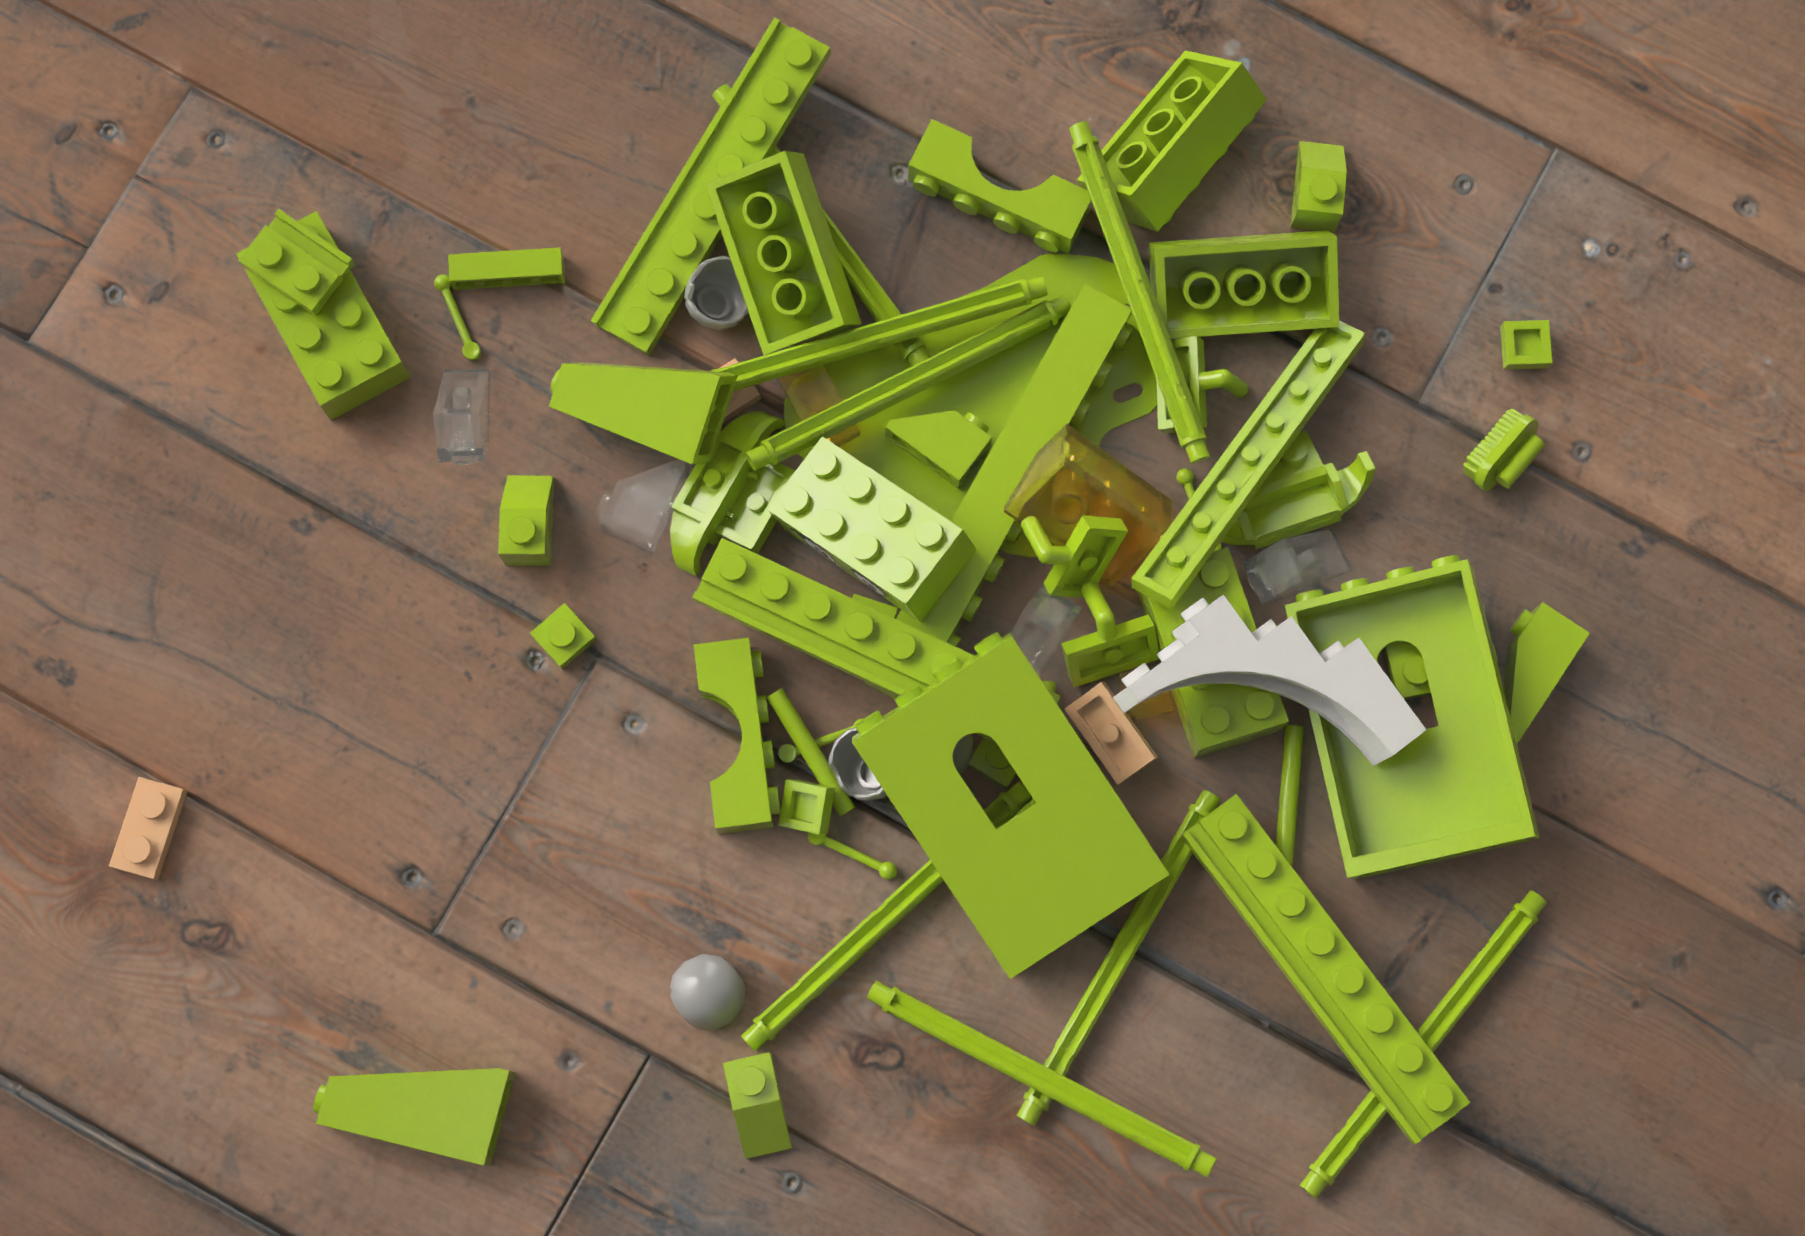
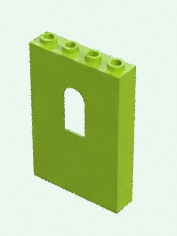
(1455, 783)
(1049, 866)

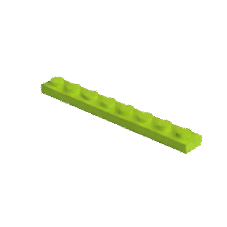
(1246, 463)

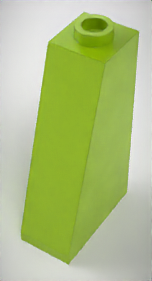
(654, 406)
(429, 1111)

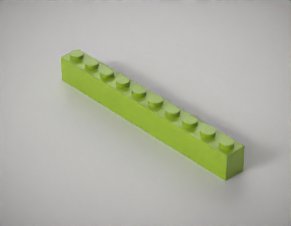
(1049, 402)

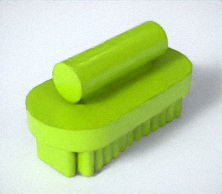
(1504, 452)

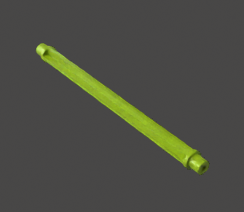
(860, 277)
(1139, 292)
(886, 332)
(908, 383)
(866, 934)
(1117, 960)
(1433, 1033)
(1042, 1079)

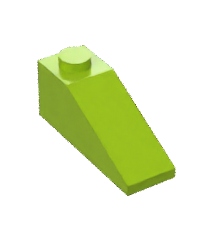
(1537, 661)

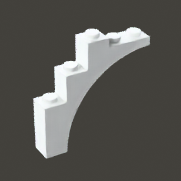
(1338, 683)

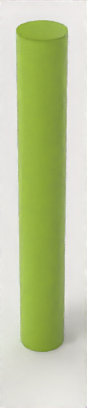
(809, 749)
(1289, 791)

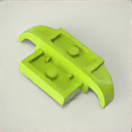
(727, 495)
(1300, 496)

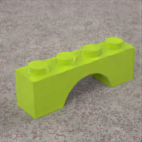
(1047, 213)
(742, 793)

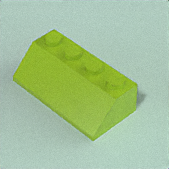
(1178, 135)
(783, 252)
(1246, 283)

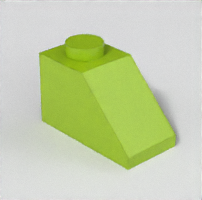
(1319, 186)
(942, 442)
(526, 521)
(757, 1105)

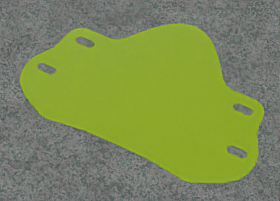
(991, 386)

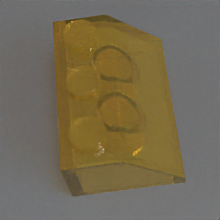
(1079, 479)

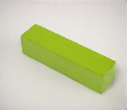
(506, 268)

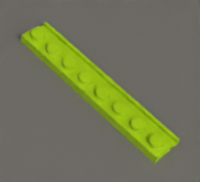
(685, 223)
(823, 622)
(1325, 970)

